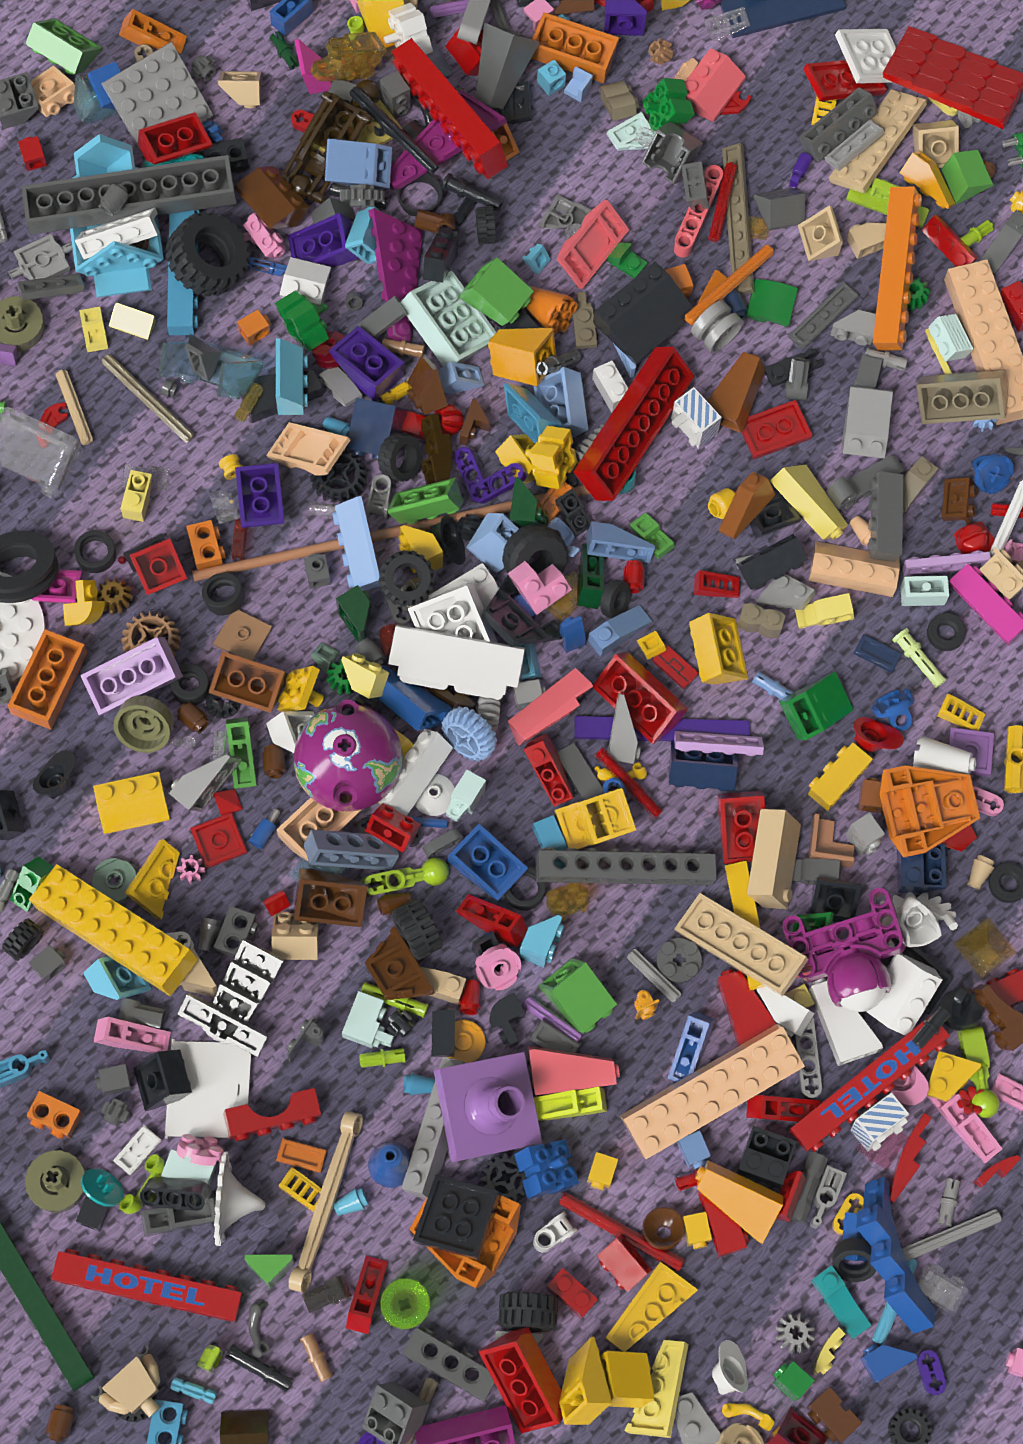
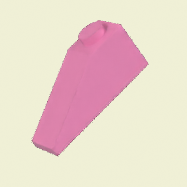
(131, 1035)

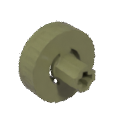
(14, 316)
(147, 714)
(40, 1175)

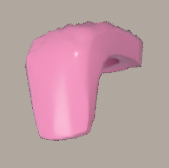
(1014, 550)

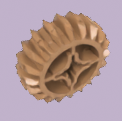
(150, 620)

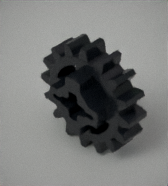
(493, 1184)

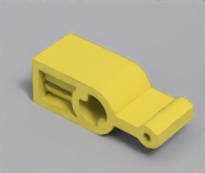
(826, 611)

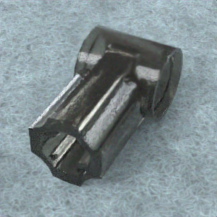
(327, 1294)

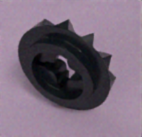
(214, 708)

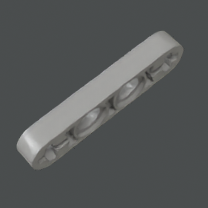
(812, 1055)

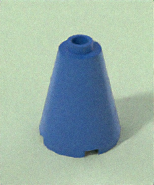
(389, 1172)

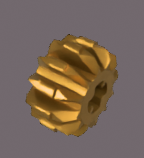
(121, 599)

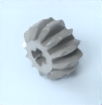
(489, 710)
(788, 1337)

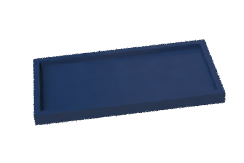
(777, 13)

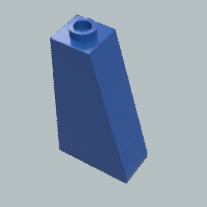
(413, 703)

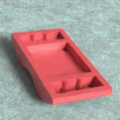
(592, 243)

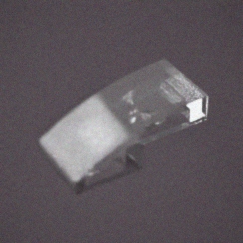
(159, 476)
(223, 505)

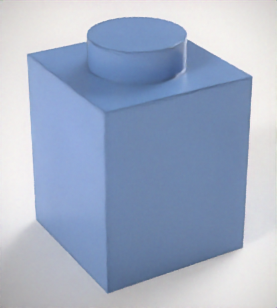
(694, 1150)

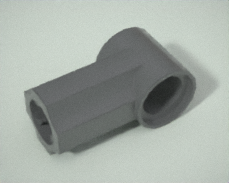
(797, 384)
(135, 1012)

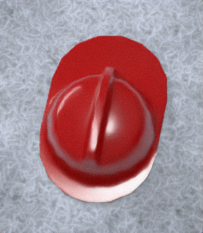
(974, 538)
(875, 735)

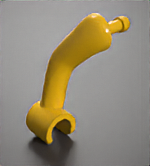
(638, 772)
(732, 1410)

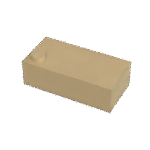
(774, 859)

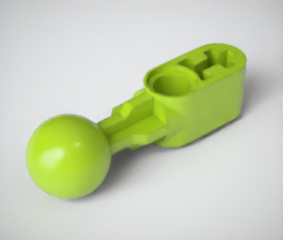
(433, 872)
(974, 1048)

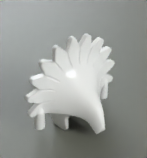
(920, 918)
(231, 1200)

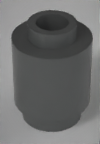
(114, 199)
(370, 651)

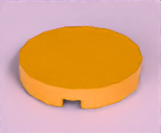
(470, 1041)

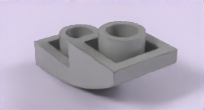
(341, 386)

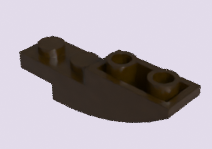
(438, 447)

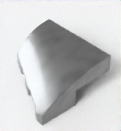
(571, 214)

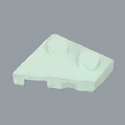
(623, 134)

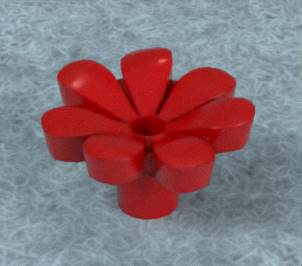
(966, 1099)

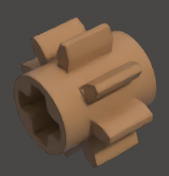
(660, 51)

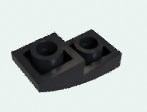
(573, 512)

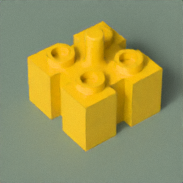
(552, 457)

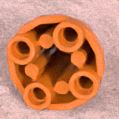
(551, 308)

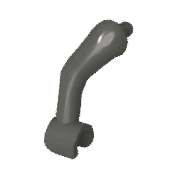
(254, 1314)

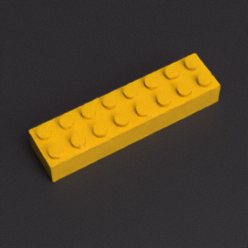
(113, 930)

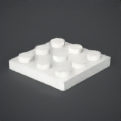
(866, 52)

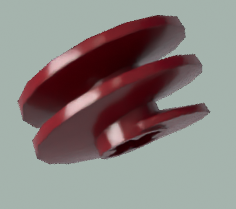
(321, 352)

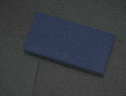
(877, 653)

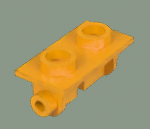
(645, 1005)

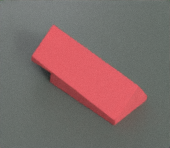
(549, 706)

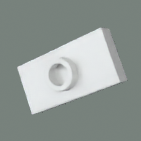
(137, 1150)

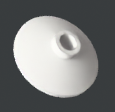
(439, 803)

